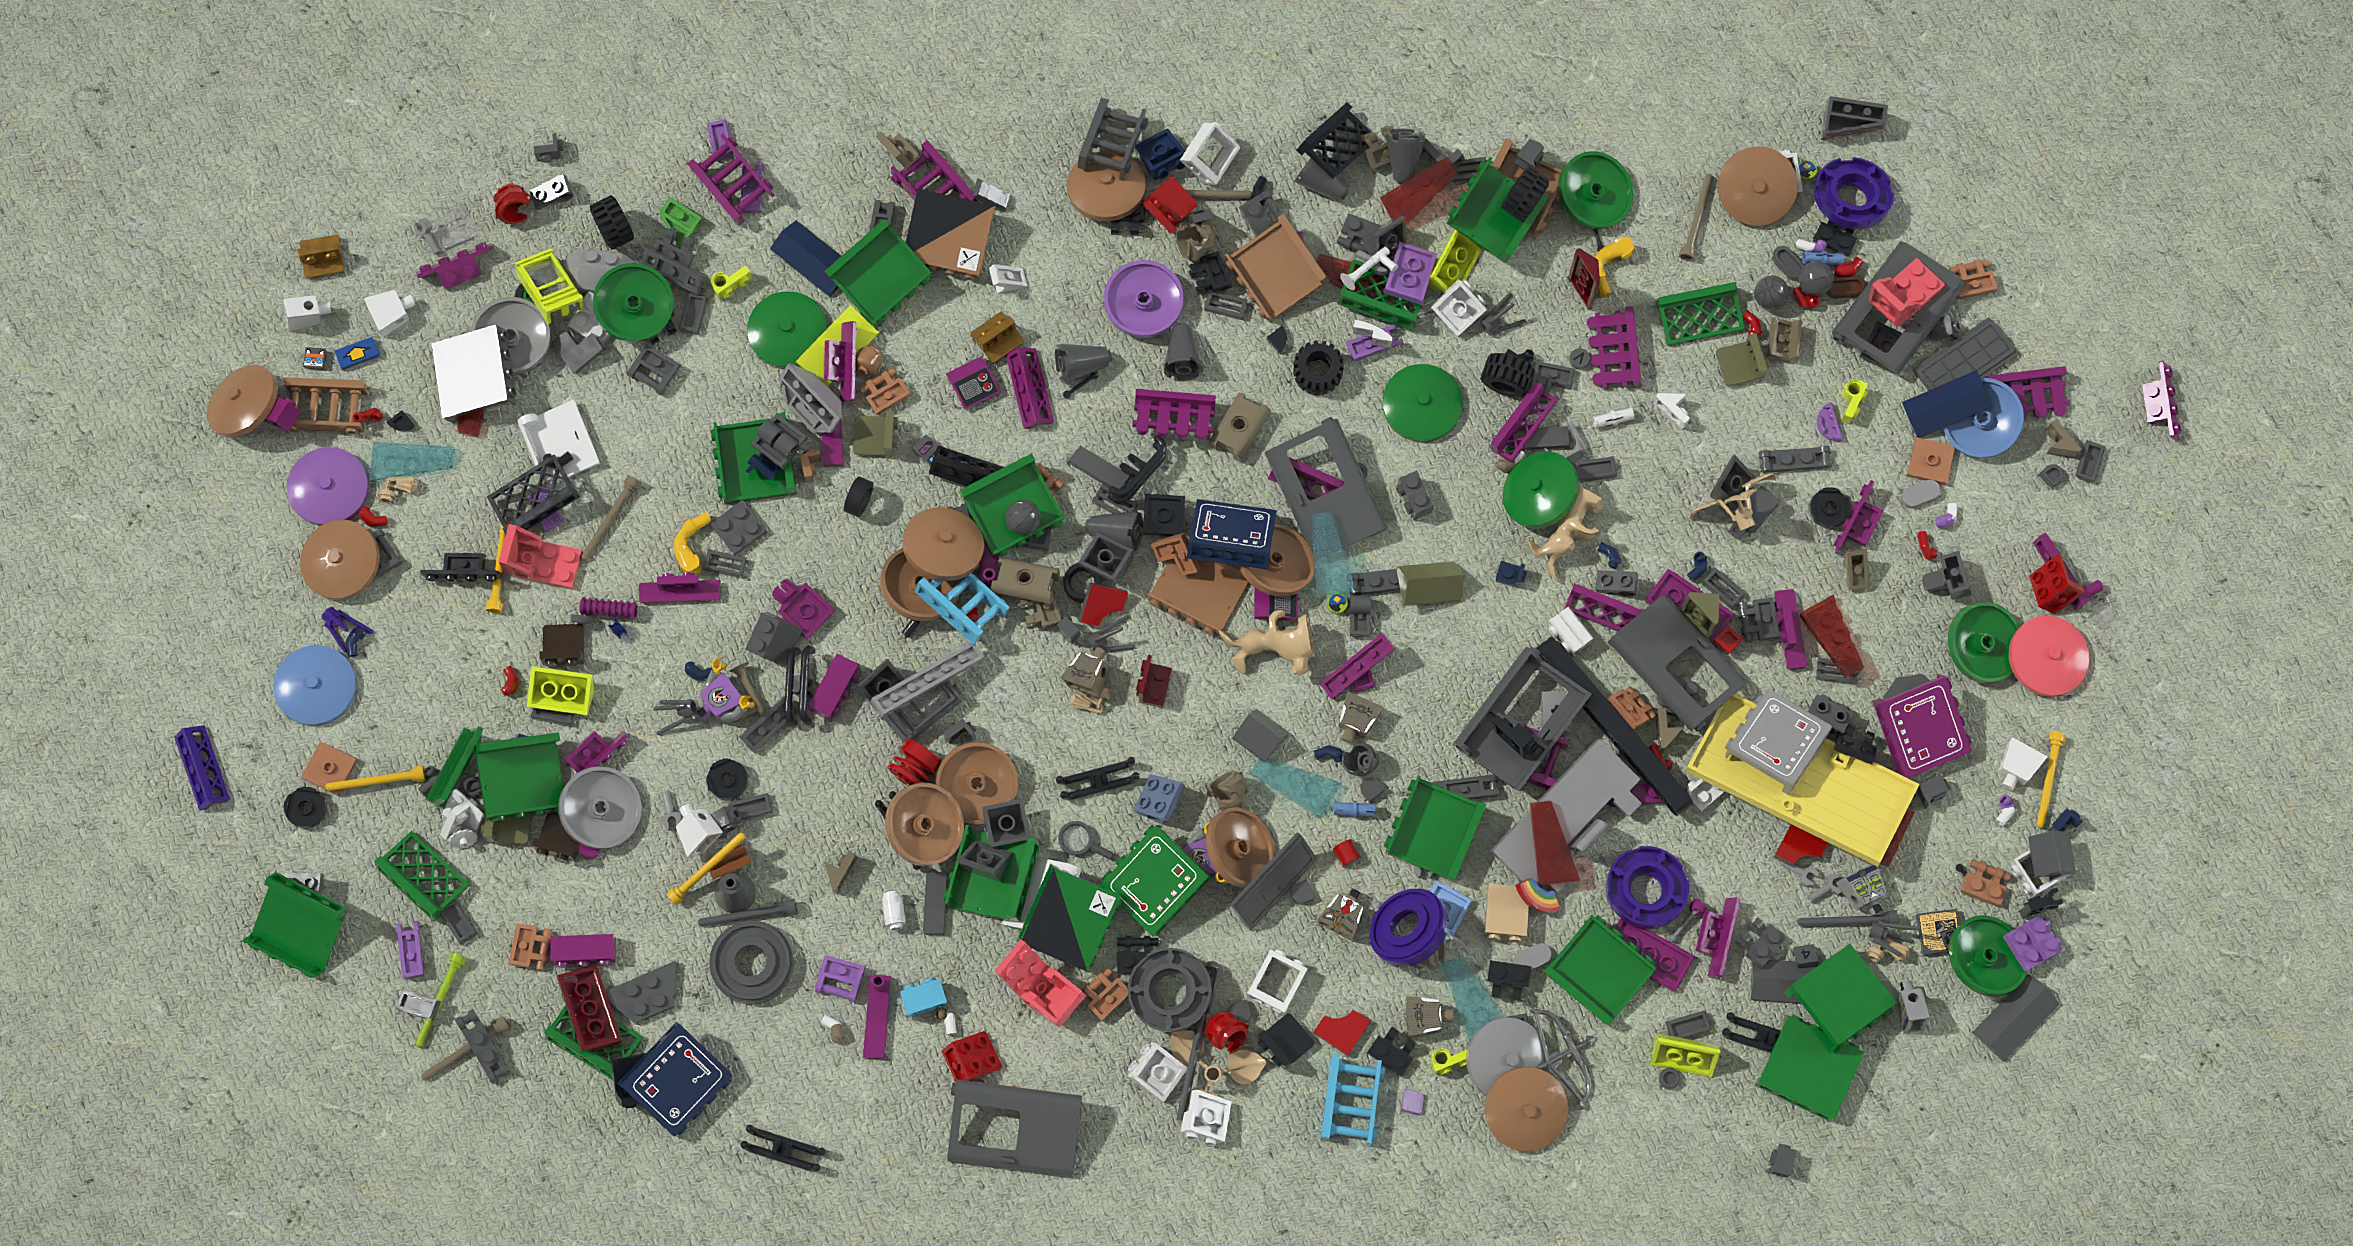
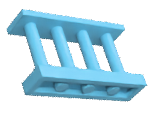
(956, 616)
(1332, 1108)

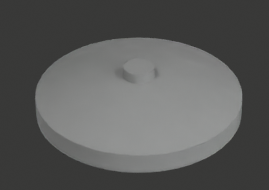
(526, 329)
(600, 807)
(1501, 1047)

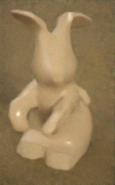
(1568, 527)
(1290, 644)

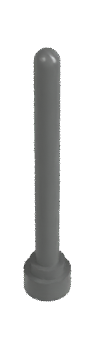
(788, 907)
(1889, 917)

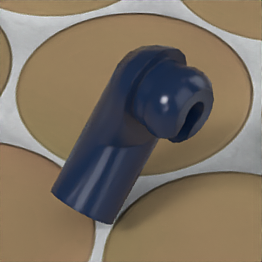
(1612, 553)
(1700, 566)
(352, 639)
(695, 672)
(1329, 750)

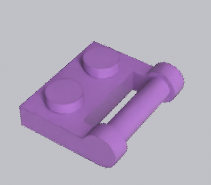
(843, 972)

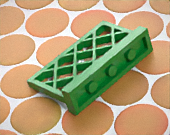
(1700, 296)
(1374, 307)
(454, 766)
(412, 890)
(592, 1058)

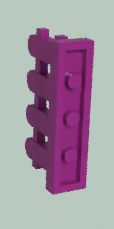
(1615, 358)
(2037, 388)
(1174, 403)

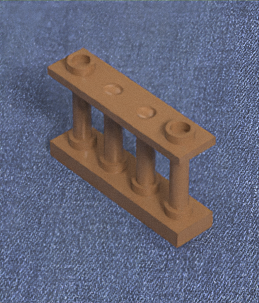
(335, 388)

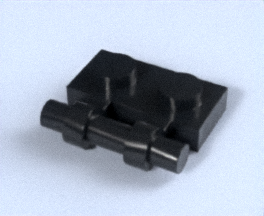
(1128, 960)

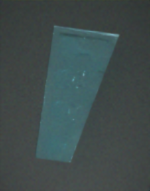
(408, 459)
(1330, 563)
(1300, 786)
(1469, 996)

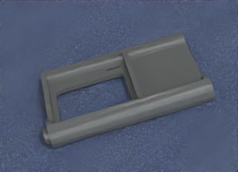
(1925, 317)
(1352, 504)
(1655, 641)
(1493, 753)
(1044, 1134)

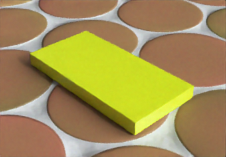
(813, 357)

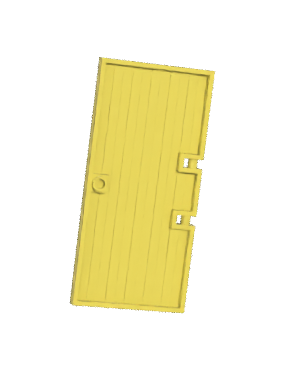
(1839, 802)

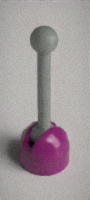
(1696, 908)

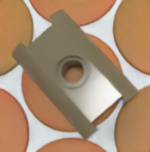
(1237, 440)
(1036, 589)

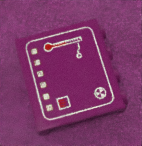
(1923, 727)

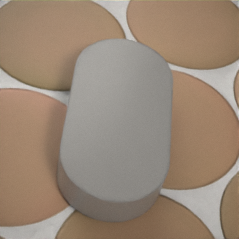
(1920, 493)
(1533, 956)

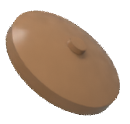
(1757, 186)
(1101, 194)
(242, 401)
(943, 544)
(339, 559)
(1288, 567)
(898, 585)
(977, 777)
(924, 824)
(1238, 845)
(1526, 1108)

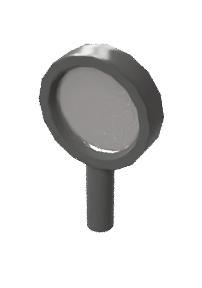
(1077, 839)

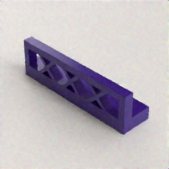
(196, 767)

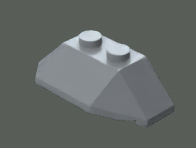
(589, 265)
(810, 399)

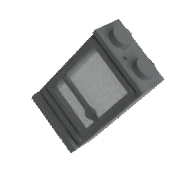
(923, 711)

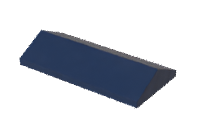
(806, 255)
(1947, 404)

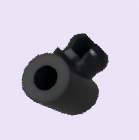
(1258, 187)
(1528, 355)
(564, 459)
(910, 628)

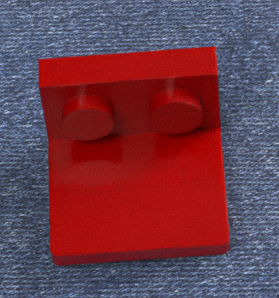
(1170, 203)
(2053, 587)
(971, 1057)

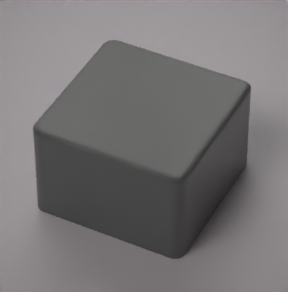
(1068, 629)

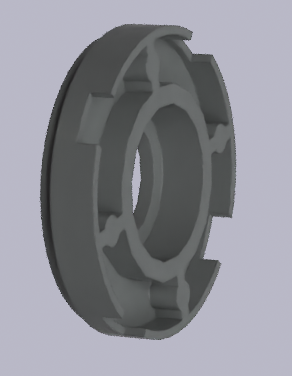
(1147, 975)
(751, 988)

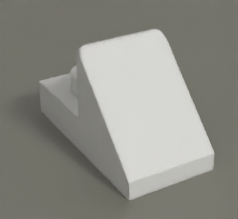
(1007, 278)
(1669, 405)

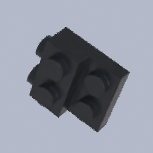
(1518, 738)

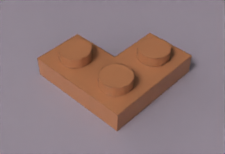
(1176, 548)

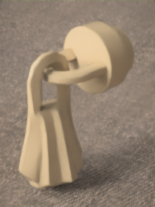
(406, 484)
(1081, 701)
(1876, 954)

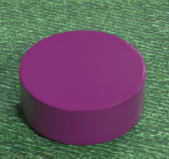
(588, 853)

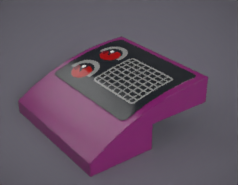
(973, 382)
(1266, 604)

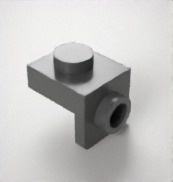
(548, 152)
(1945, 328)
(954, 730)

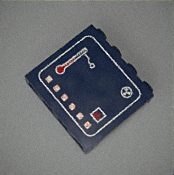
(1231, 534)
(676, 1079)

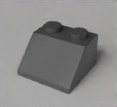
(1106, 557)
(773, 638)

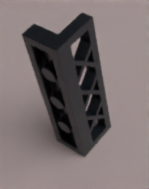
(956, 471)

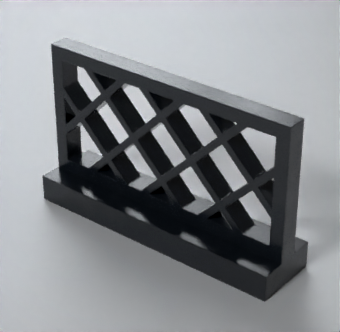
(1323, 132)
(545, 508)

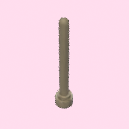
(1220, 194)
(1688, 250)
(631, 484)
(501, 1026)

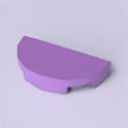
(1828, 424)

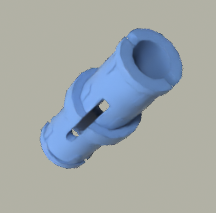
(1827, 258)
(1354, 809)

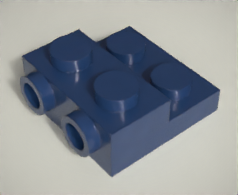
(1161, 154)

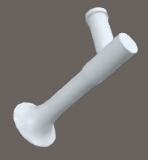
(1350, 279)

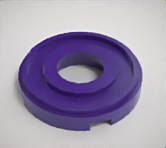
(1862, 175)
(1660, 866)
(1422, 941)

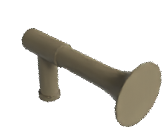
(741, 672)

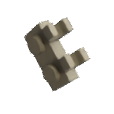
(1377, 153)
(1047, 614)

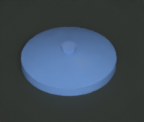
(1993, 429)
(314, 685)

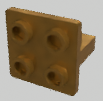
(321, 256)
(997, 337)

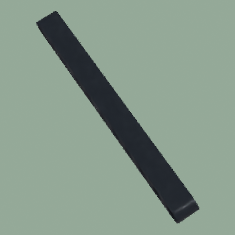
(1619, 731)

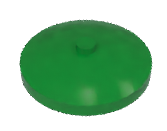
(1595, 190)
(633, 302)
(784, 327)
(1422, 403)
(1541, 490)
(1981, 641)
(1983, 956)

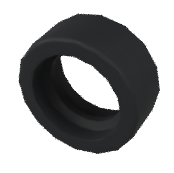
(858, 496)
(1077, 597)

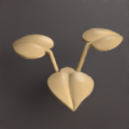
(1743, 516)
(1244, 1064)

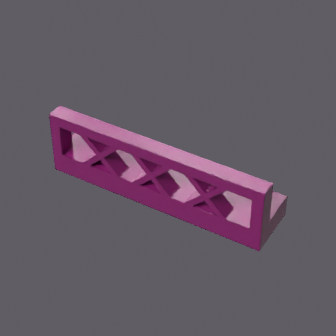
(1025, 387)
(1517, 418)
(1313, 475)
(1604, 603)

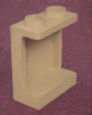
(1505, 914)

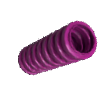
(608, 608)

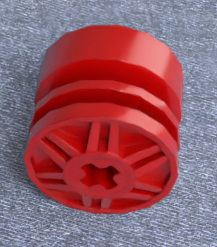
(916, 762)

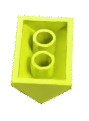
(1454, 262)
(560, 690)
(1684, 1055)

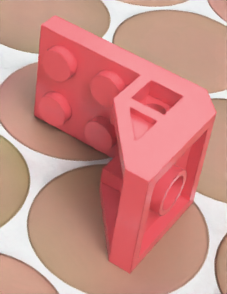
(1906, 293)
(534, 560)
(1039, 984)

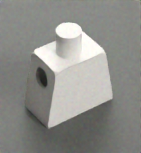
(389, 310)
(304, 312)
(2019, 763)
(697, 830)

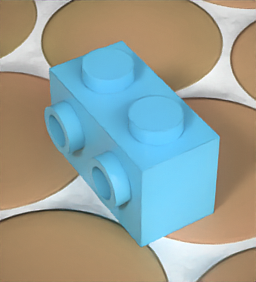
(923, 997)

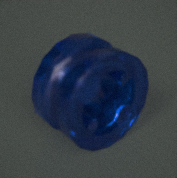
(617, 629)

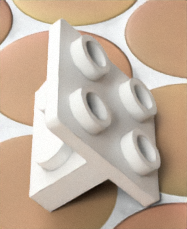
(460, 815)

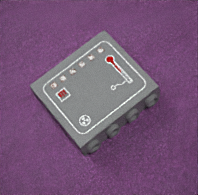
(1778, 739)

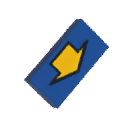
(357, 353)

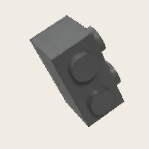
(1415, 495)
(1831, 713)

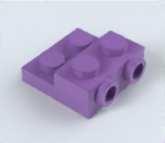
(2033, 943)

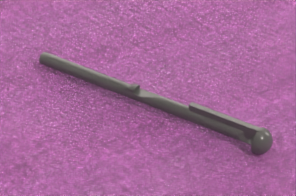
(1213, 971)

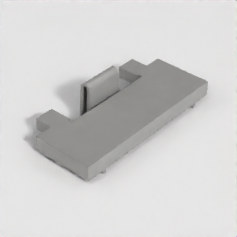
(1576, 800)

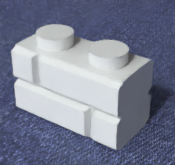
(1570, 631)

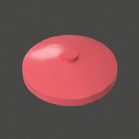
(2048, 656)

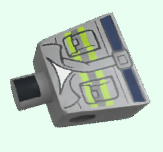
(1864, 888)
(1912, 1008)

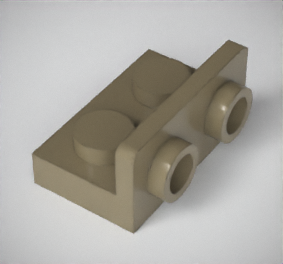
(899, 148)

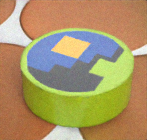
(1807, 170)
(1337, 603)

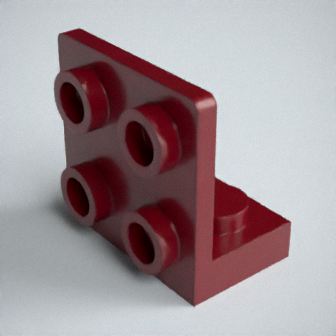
(1154, 684)

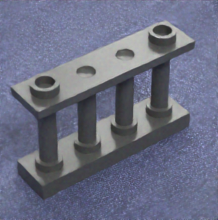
(1098, 126)

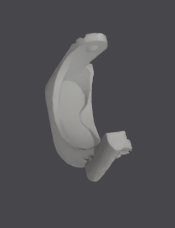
(1578, 452)

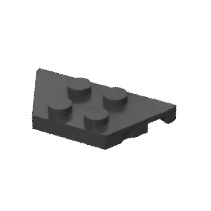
(646, 994)

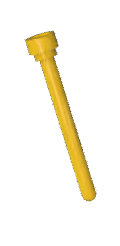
(494, 604)
(2056, 740)
(416, 774)
(677, 894)

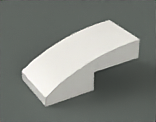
(1379, 336)

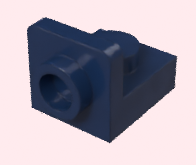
(763, 464)
(1511, 574)
(2061, 823)

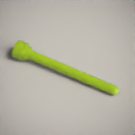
(455, 963)

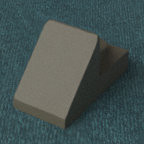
(2065, 443)
(1857, 569)
(1665, 734)
(838, 875)

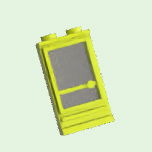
(548, 284)

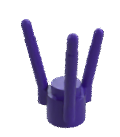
(334, 619)

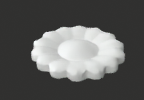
(463, 839)

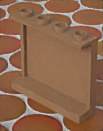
(1505, 164)
(1277, 269)

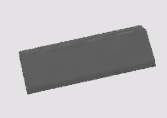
(1774, 979)
(2016, 1017)

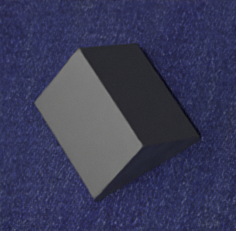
(1387, 235)
(1731, 482)
(879, 680)
(1260, 735)
(1006, 822)
(2051, 854)
(985, 860)

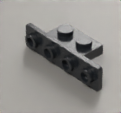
(463, 566)

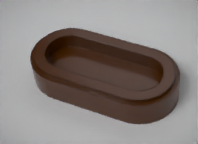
(1846, 287)

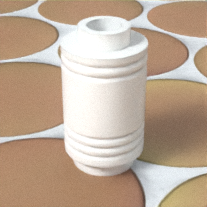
(893, 910)

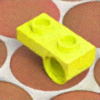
(736, 280)
(1854, 399)
(1457, 1059)

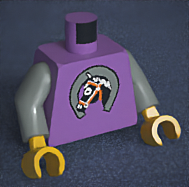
(722, 697)
(1197, 850)

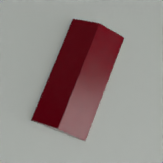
(1585, 276)
(589, 1009)

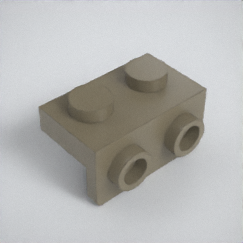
(1784, 339)

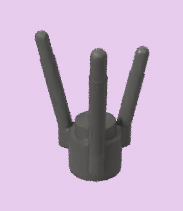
(1491, 321)
(1098, 638)
(684, 708)
(1880, 932)

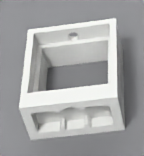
(1191, 161)
(2027, 885)
(1265, 999)

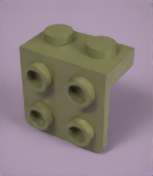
(1742, 361)
(875, 434)
(507, 831)

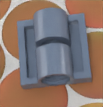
(1159, 798)

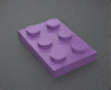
(1412, 274)

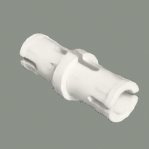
(1613, 417)

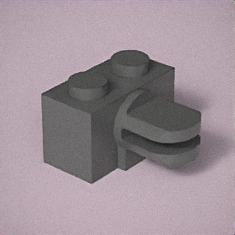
(1949, 577)

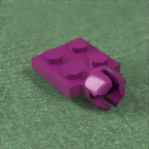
(802, 606)

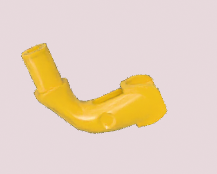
(1620, 249)
(687, 560)

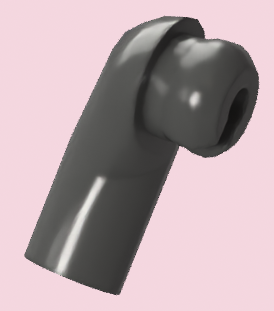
(431, 775)

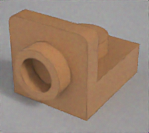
(808, 467)

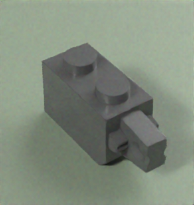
(1762, 505)

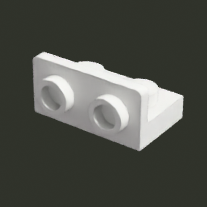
(1703, 793)

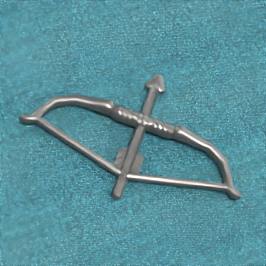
(1555, 1058)

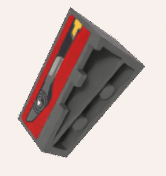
(1852, 117)

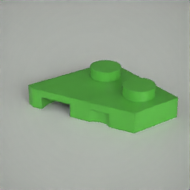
(680, 218)

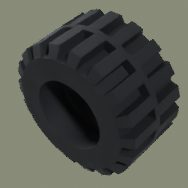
(1525, 194)
(611, 222)
(1318, 352)
(1507, 374)

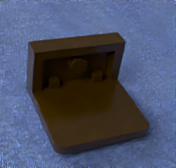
(562, 645)
(555, 840)

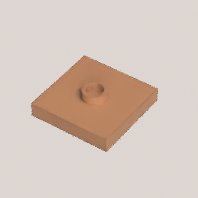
(1930, 461)
(328, 766)

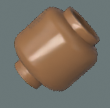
(868, 361)

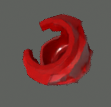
(508, 201)
(1226, 1027)

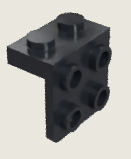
(1285, 1041)
(620, 1068)

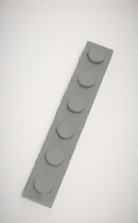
(927, 679)

